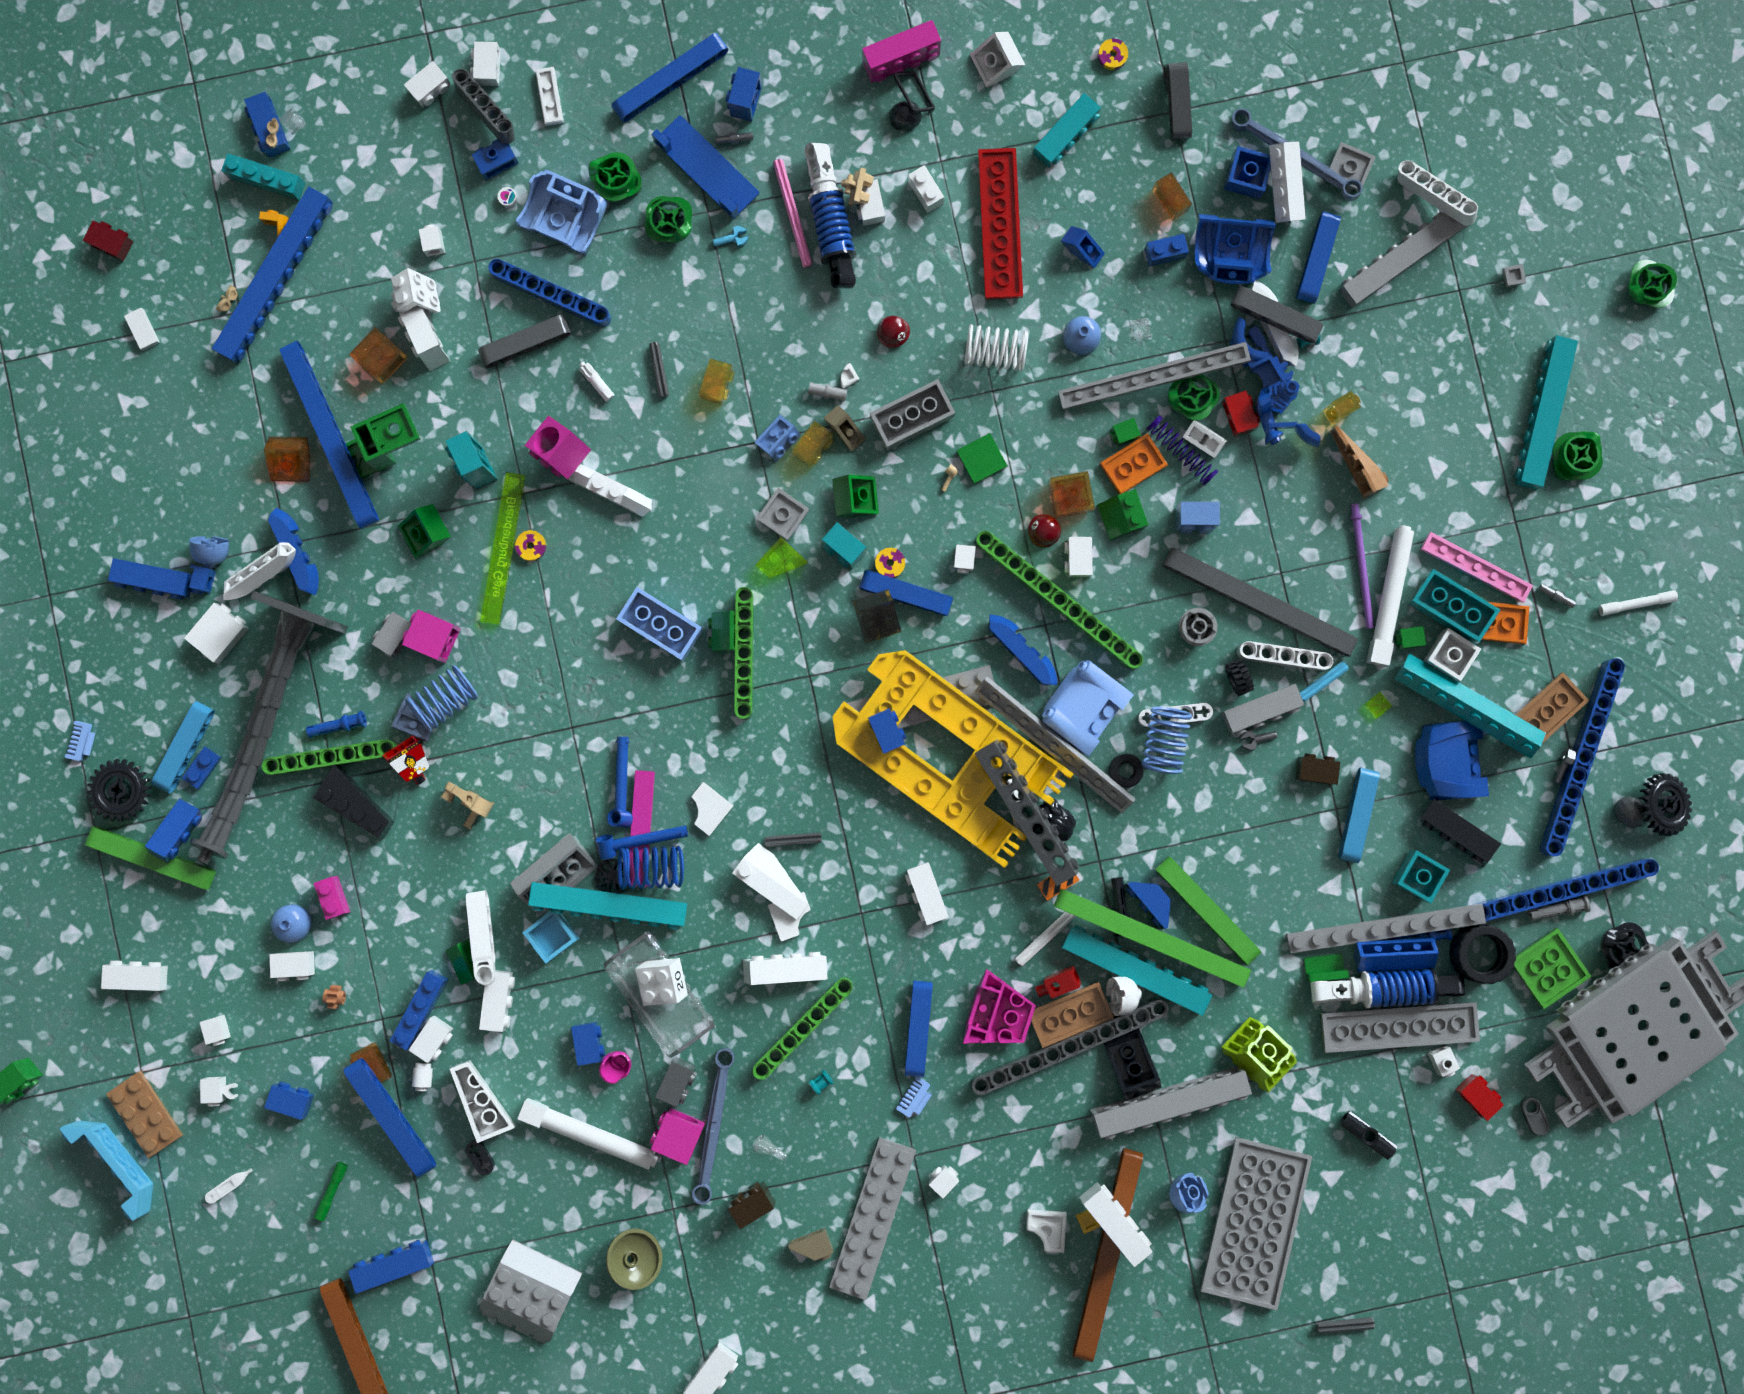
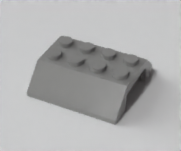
(529, 1291)

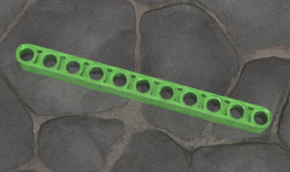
(1062, 609)
(1152, 938)

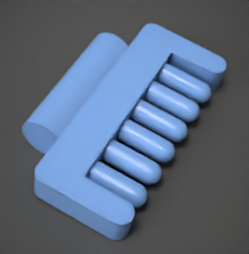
(84, 742)
(919, 1099)

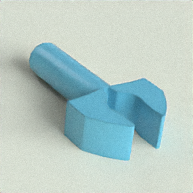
(732, 238)

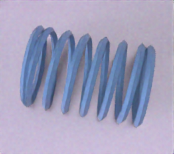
(469, 692)
(1165, 761)

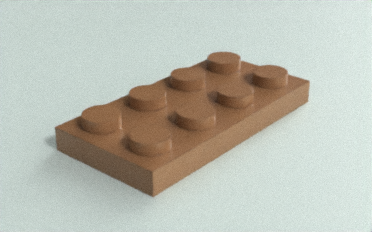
(1553, 705)
(1071, 1014)
(144, 1114)

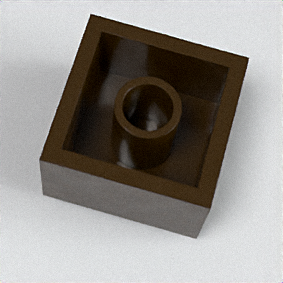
(751, 1205)

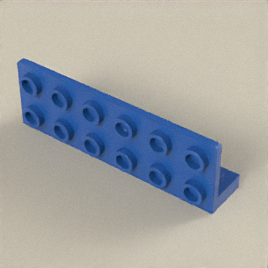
(706, 166)

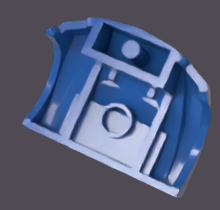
(1233, 248)
(1450, 761)

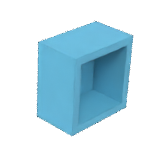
(551, 936)

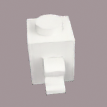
(214, 1090)

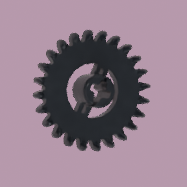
(1657, 805)
(114, 808)

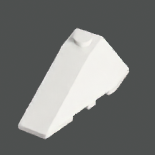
(766, 876)

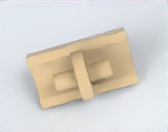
(855, 185)

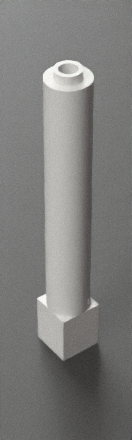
(1381, 646)
(541, 1116)

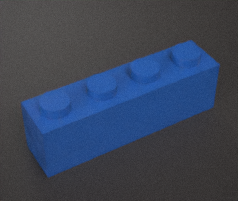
(149, 577)
(1396, 954)
(419, 1009)
(391, 1266)

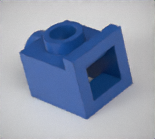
(201, 579)

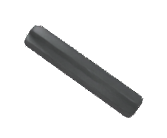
(659, 369)
(793, 839)
(1345, 1325)

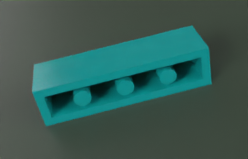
(1067, 130)
(263, 176)

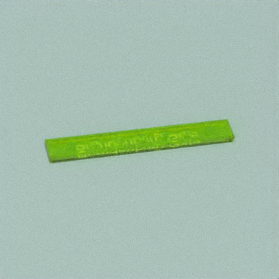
(502, 548)

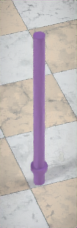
(1356, 516)

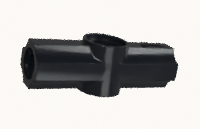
(1376, 1142)

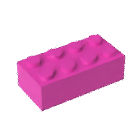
(901, 51)

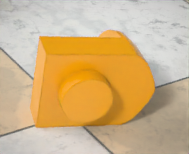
(274, 218)

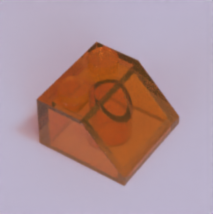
(288, 459)

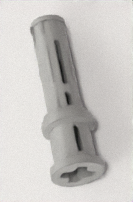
(1567, 907)

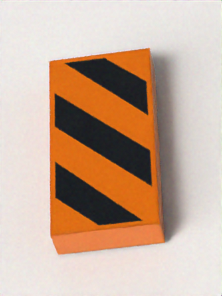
(1049, 888)

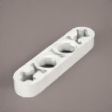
(1199, 717)

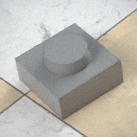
(1514, 275)

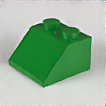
(855, 496)
(1122, 514)
(423, 530)
(722, 632)

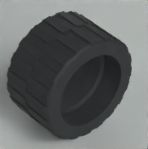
(1505, 954)

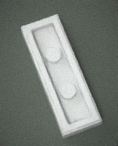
(549, 96)

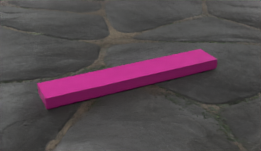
(641, 815)

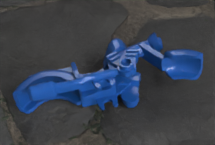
(1277, 387)

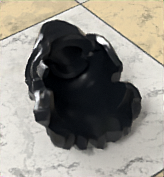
(1060, 818)

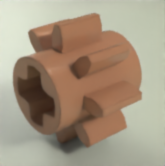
(334, 997)

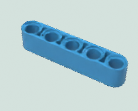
(183, 747)
(1358, 815)

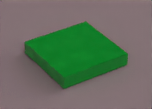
(981, 458)

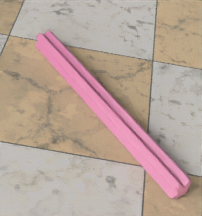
(792, 213)

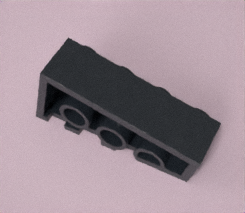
(349, 800)
(1460, 833)

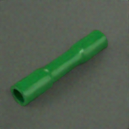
(335, 1180)

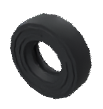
(1137, 767)

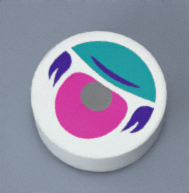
(507, 197)

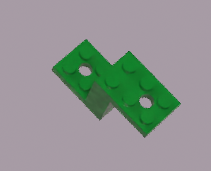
(375, 443)

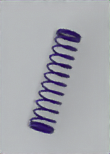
(1154, 424)

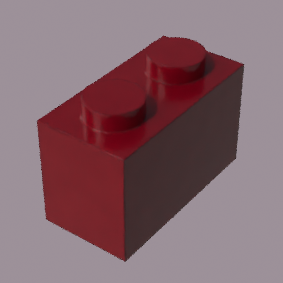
(108, 240)

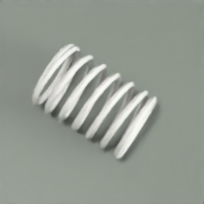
(1017, 364)

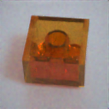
(378, 355)
(1071, 494)

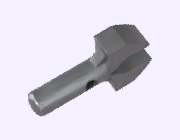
(1257, 738)
(1567, 757)

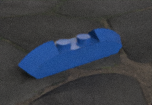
(284, 530)
(1028, 657)

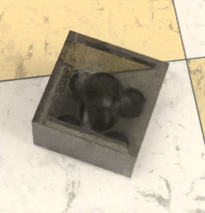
(876, 616)

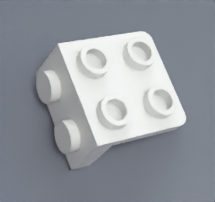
(414, 289)

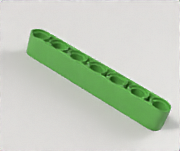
(739, 645)
(321, 757)
(136, 853)
(1208, 910)
(799, 1037)

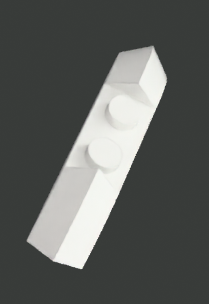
(1282, 344)
(611, 490)
(259, 571)

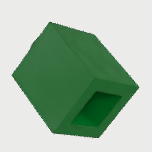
(1125, 432)
(1410, 637)

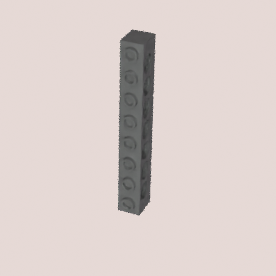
(1027, 823)

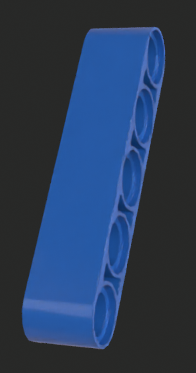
(1318, 257)
(907, 593)
(918, 1028)

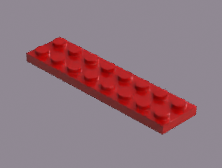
(1000, 223)

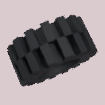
(1239, 677)

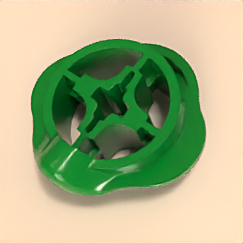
(619, 184)
(680, 233)
(1666, 274)
(1196, 413)
(1588, 457)

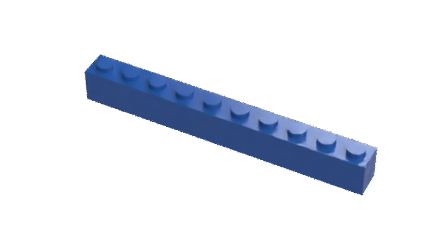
(272, 275)

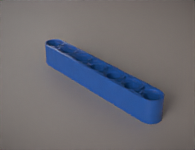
(669, 77)
(543, 286)
(390, 1117)

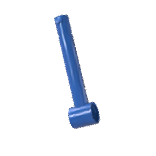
(619, 816)
(608, 846)

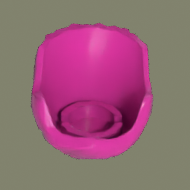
(614, 1066)

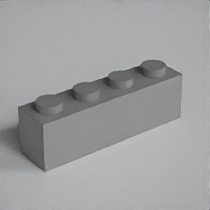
(1263, 708)

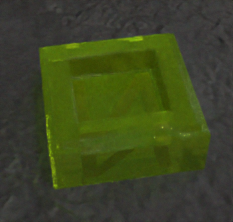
(1378, 705)

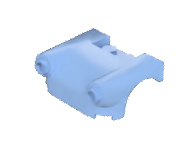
(562, 210)
(1084, 706)

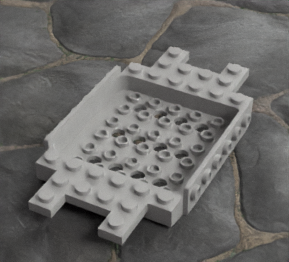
(1581, 1057)

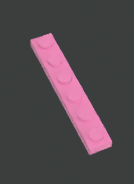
(1476, 567)

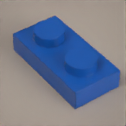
(201, 767)

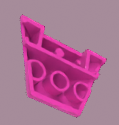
(997, 1013)

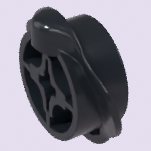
(1607, 942)

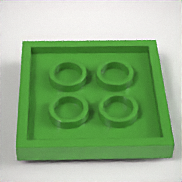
(1550, 968)

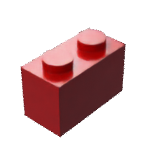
(1240, 413)
(1480, 1097)

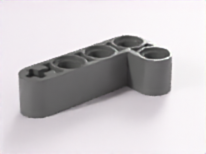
(1179, 99)

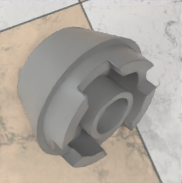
(1198, 626)

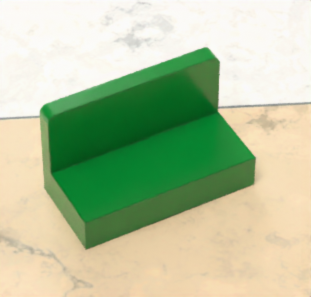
(461, 960)
(1325, 968)

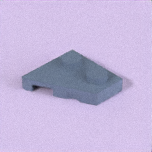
(408, 723)

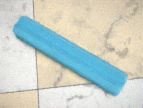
(1323, 681)

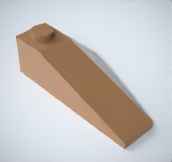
(1363, 470)

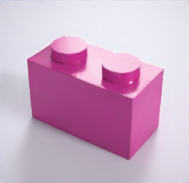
(331, 897)

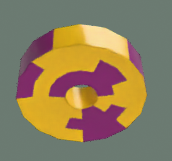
(1108, 61)
(522, 545)
(890, 554)

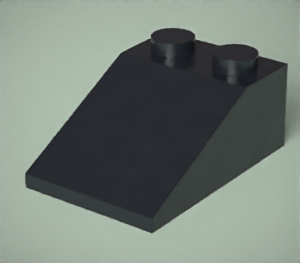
(1132, 1065)

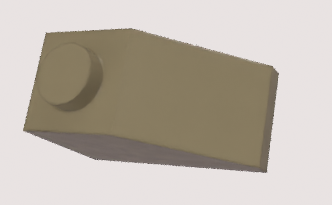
(844, 428)
(813, 1245)

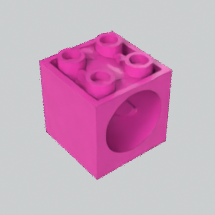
(557, 448)
(430, 636)
(677, 1135)

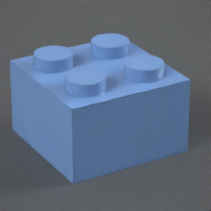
(1197, 517)

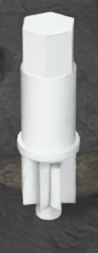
(594, 378)

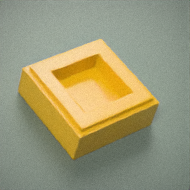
(1087, 1221)

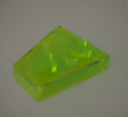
(780, 559)

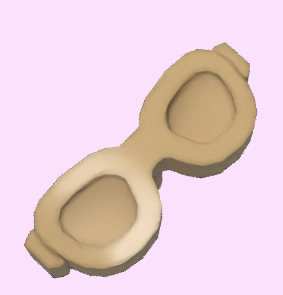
(272, 127)
(231, 294)

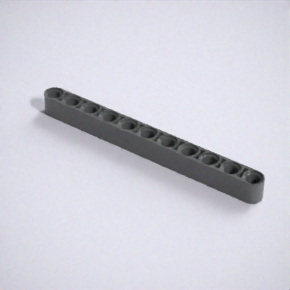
(1260, 602)
(1079, 1047)

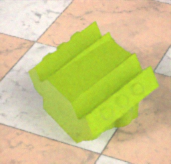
(1260, 1053)

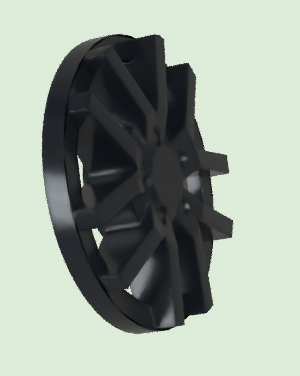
(610, 876)

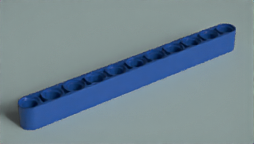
(329, 435)
(1589, 750)
(1563, 888)

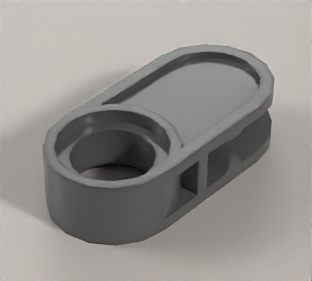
(1535, 1120)

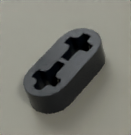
(476, 1160)

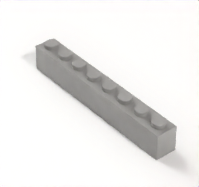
(1400, 258)

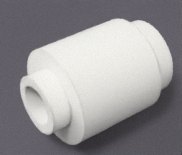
(422, 1076)

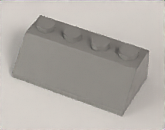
(562, 866)

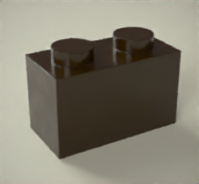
(1318, 770)

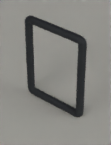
(896, 75)

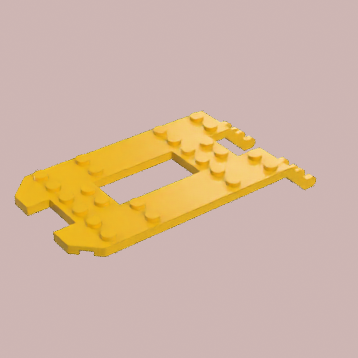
(954, 801)

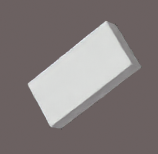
(141, 329)

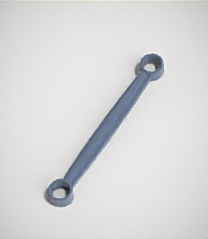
(1307, 161)
(713, 1126)

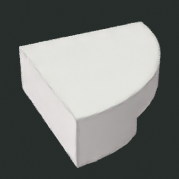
(848, 376)

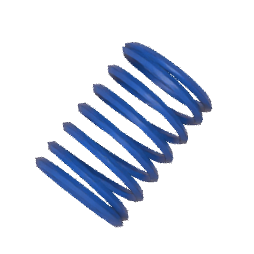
(626, 866)

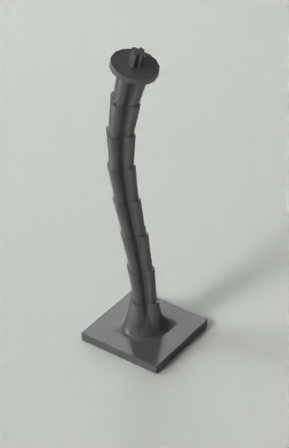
(290, 636)

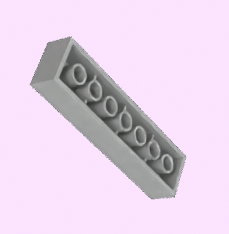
(1171, 1102)

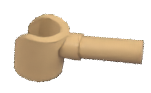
(952, 472)

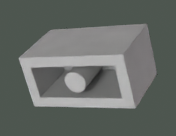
(390, 636)

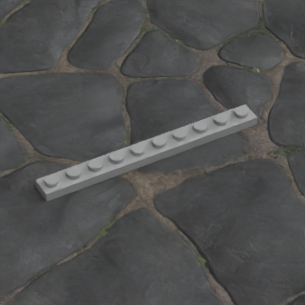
(1154, 376)
(1054, 745)
(1386, 928)

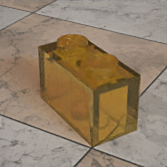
(716, 381)
(1342, 408)
(812, 444)

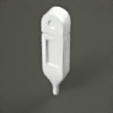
(226, 1186)

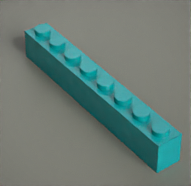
(1546, 412)
(1470, 706)
(607, 904)
(1142, 973)

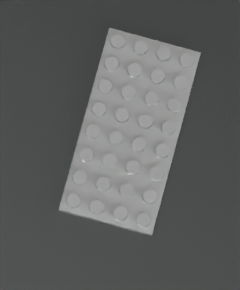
(1256, 1223)

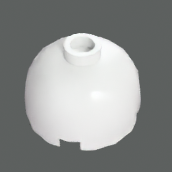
(1123, 995)

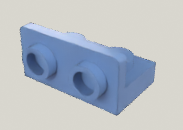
(778, 438)

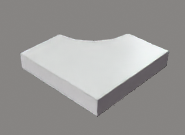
(711, 808)
(786, 924)
(1049, 1227)

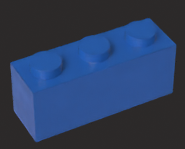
(261, 111)
(174, 831)

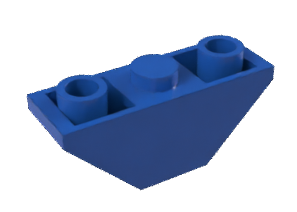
(1152, 900)

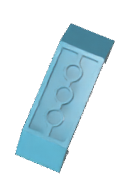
(120, 1161)

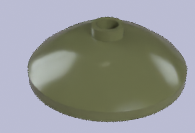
(645, 1256)

